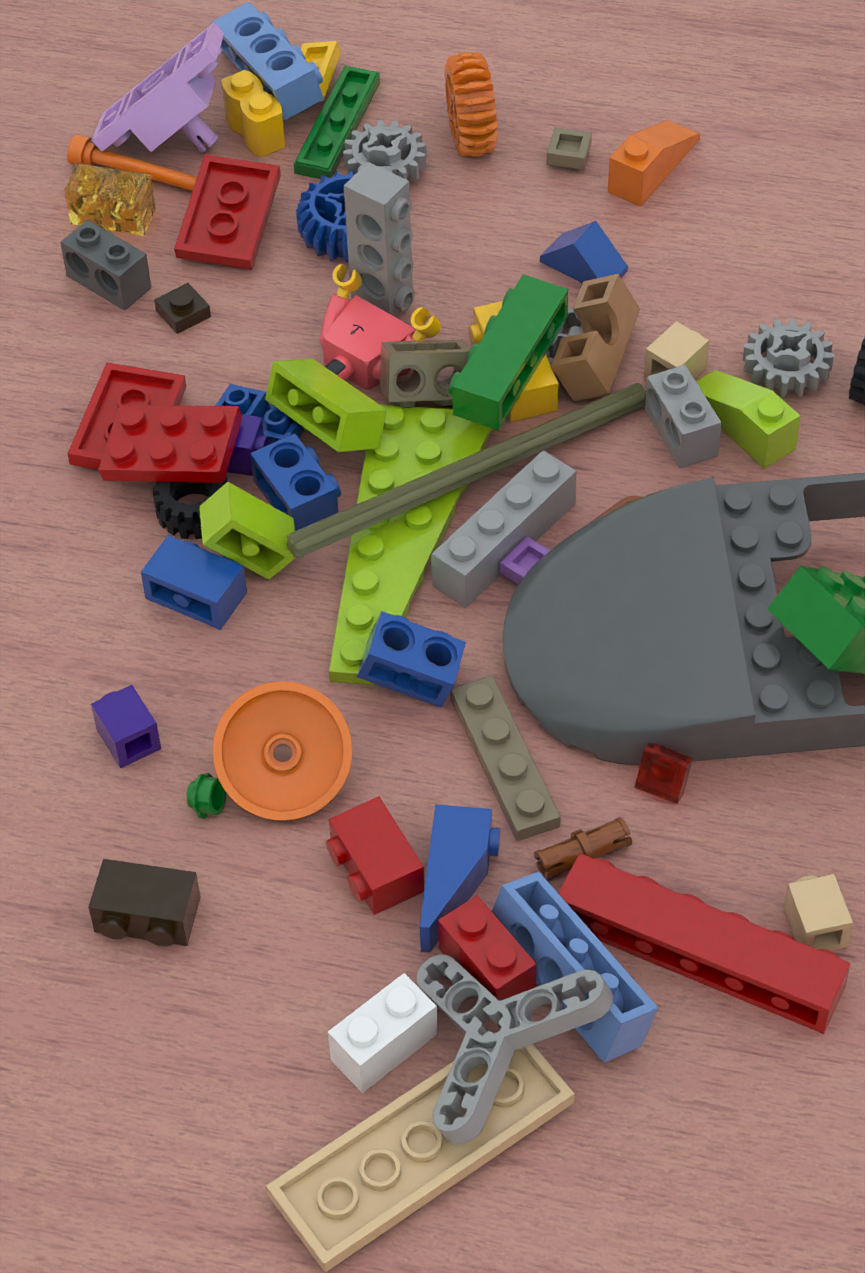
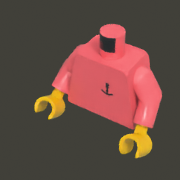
(356, 328)

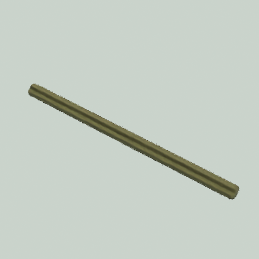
(465, 471)

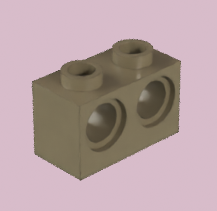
(427, 360)

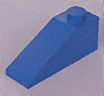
(456, 863)

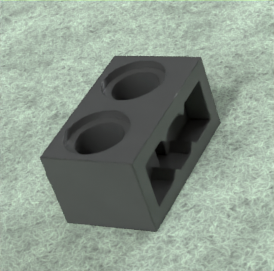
(106, 265)

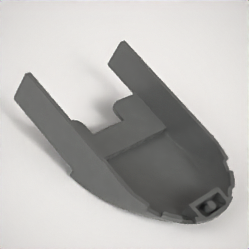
(666, 632)

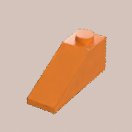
(648, 159)

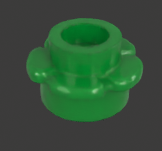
(206, 795)

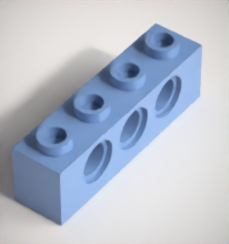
(266, 52)
(565, 945)

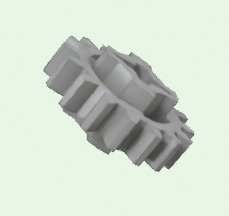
(388, 148)
(788, 357)

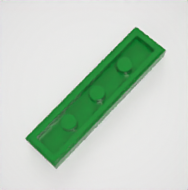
(336, 121)

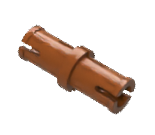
(592, 843)

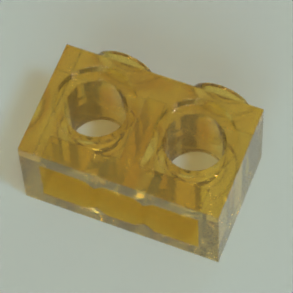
(110, 198)

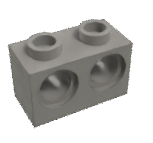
(682, 416)

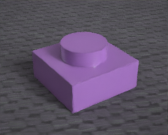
(521, 559)

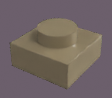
(569, 148)

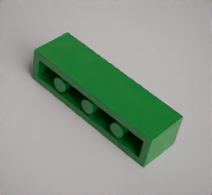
(509, 352)

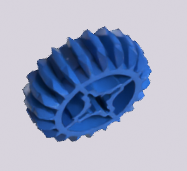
(323, 217)

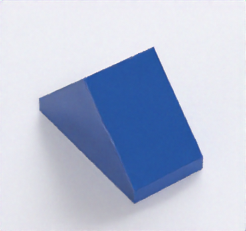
(584, 254)

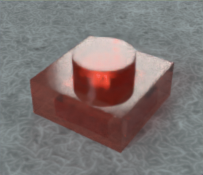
(663, 772)

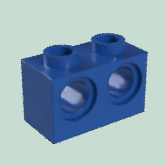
(294, 481)
(409, 665)

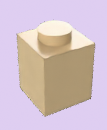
(677, 348)
(818, 912)

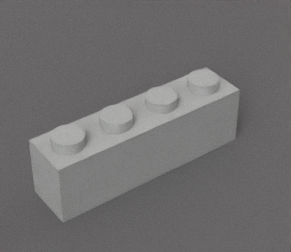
(522, 508)

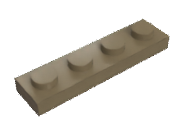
(505, 758)

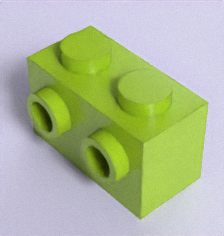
(246, 530)

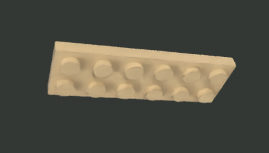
(403, 1161)

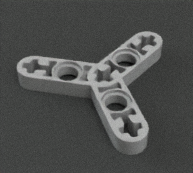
(497, 1049)

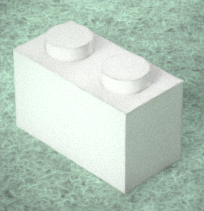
(383, 1032)

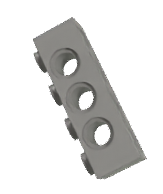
(380, 237)

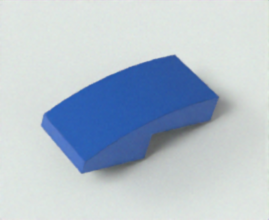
(253, 403)

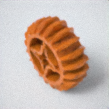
(470, 104)

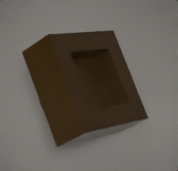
(182, 308)

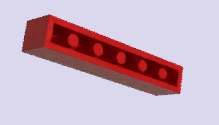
(706, 943)

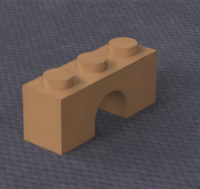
(591, 360)

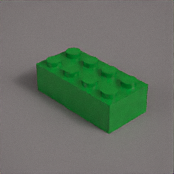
(826, 615)

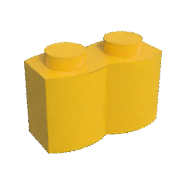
(253, 113)

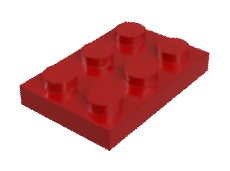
(227, 212)
(118, 387)
(170, 443)

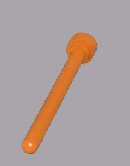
(84, 151)

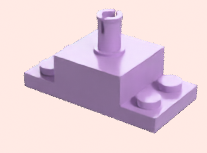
(167, 99)

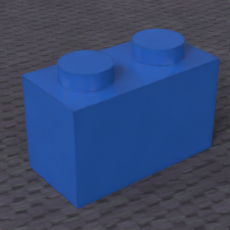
(194, 582)

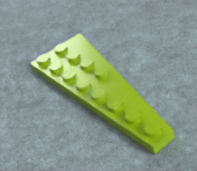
(391, 557)

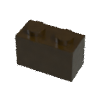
(144, 902)

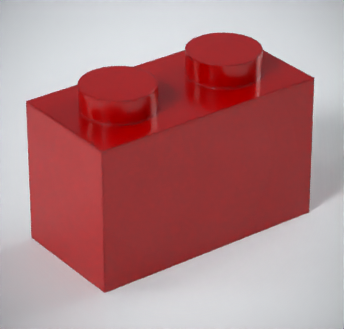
(375, 855)
(486, 949)

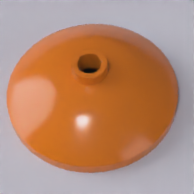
(275, 717)

